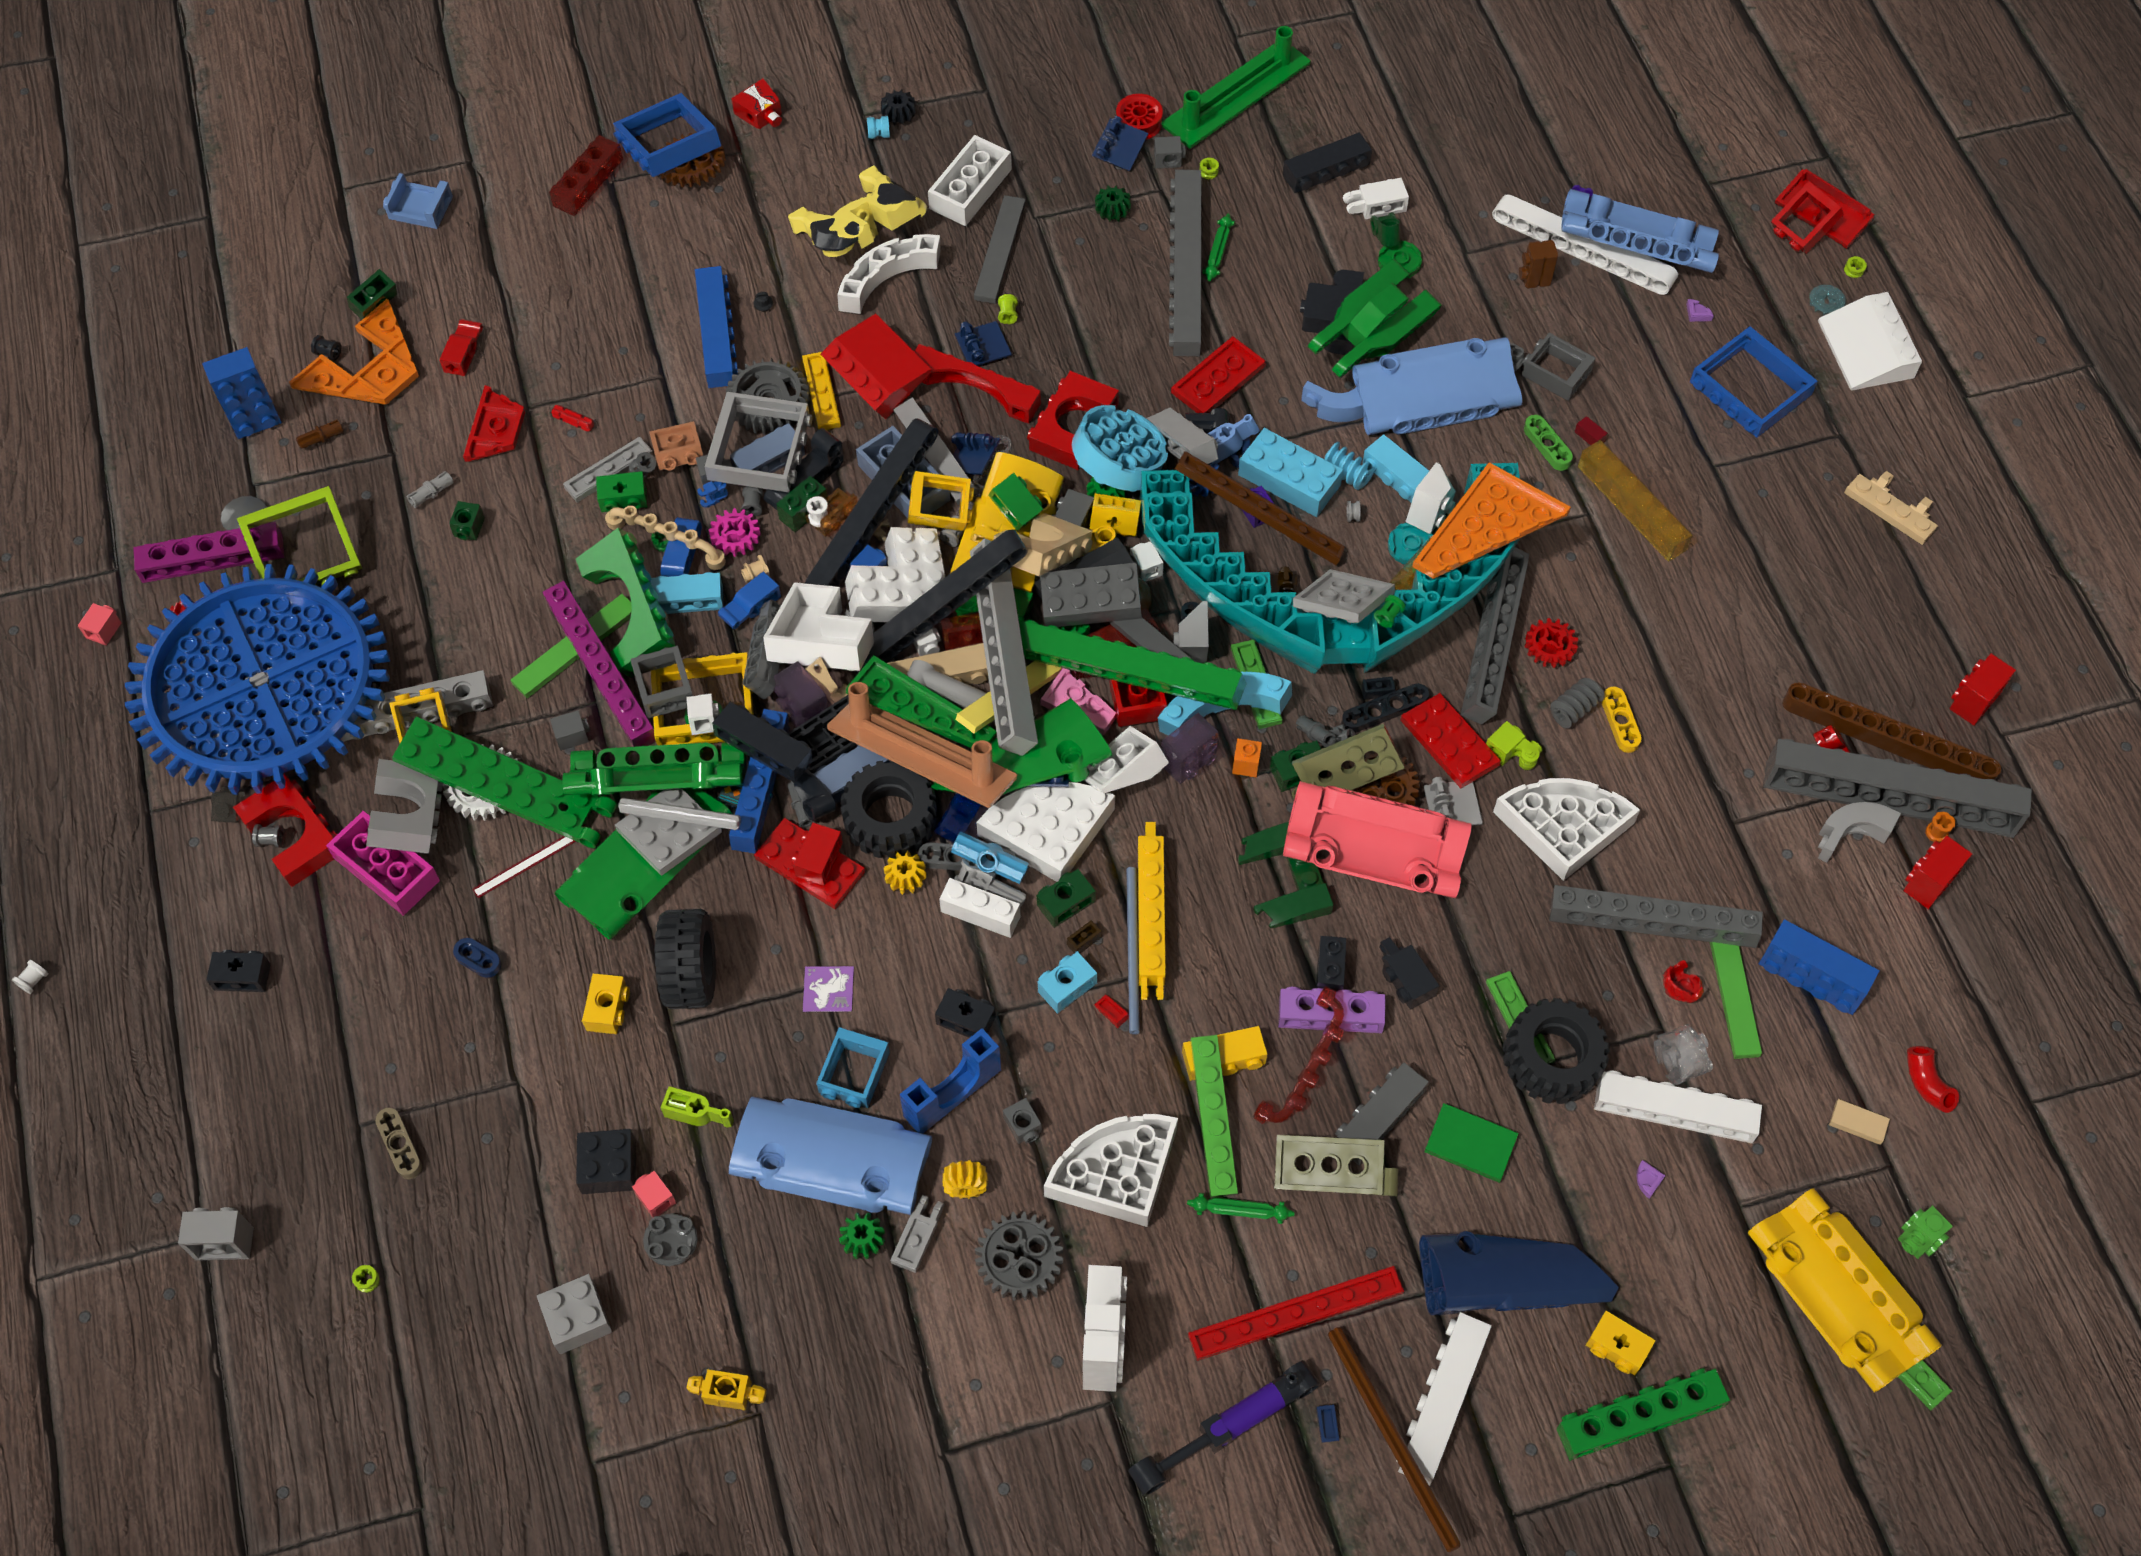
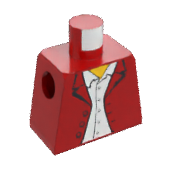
(758, 105)

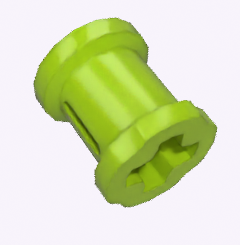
(1007, 309)

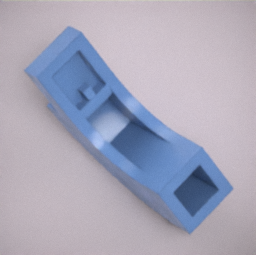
(1333, 406)

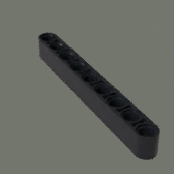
(874, 504)
(947, 596)

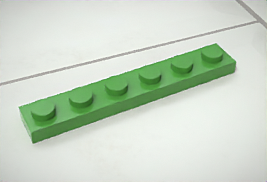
(1213, 1116)

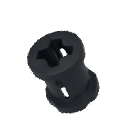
(335, 345)

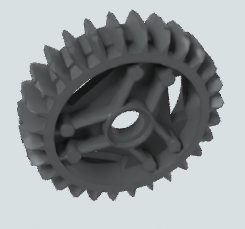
(768, 381)

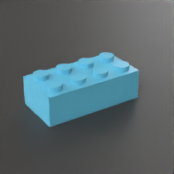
(1290, 472)

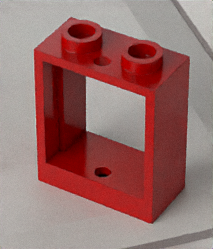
(1822, 200)

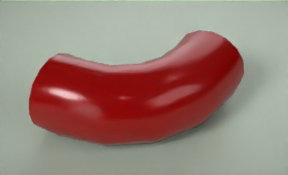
(1927, 1081)

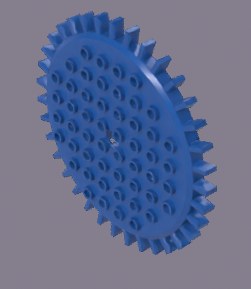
(260, 758)

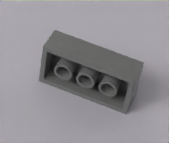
(1091, 595)

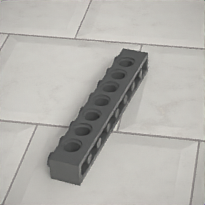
(1494, 639)
(1656, 916)

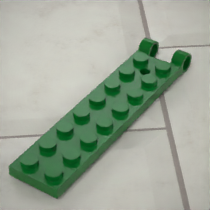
(500, 781)

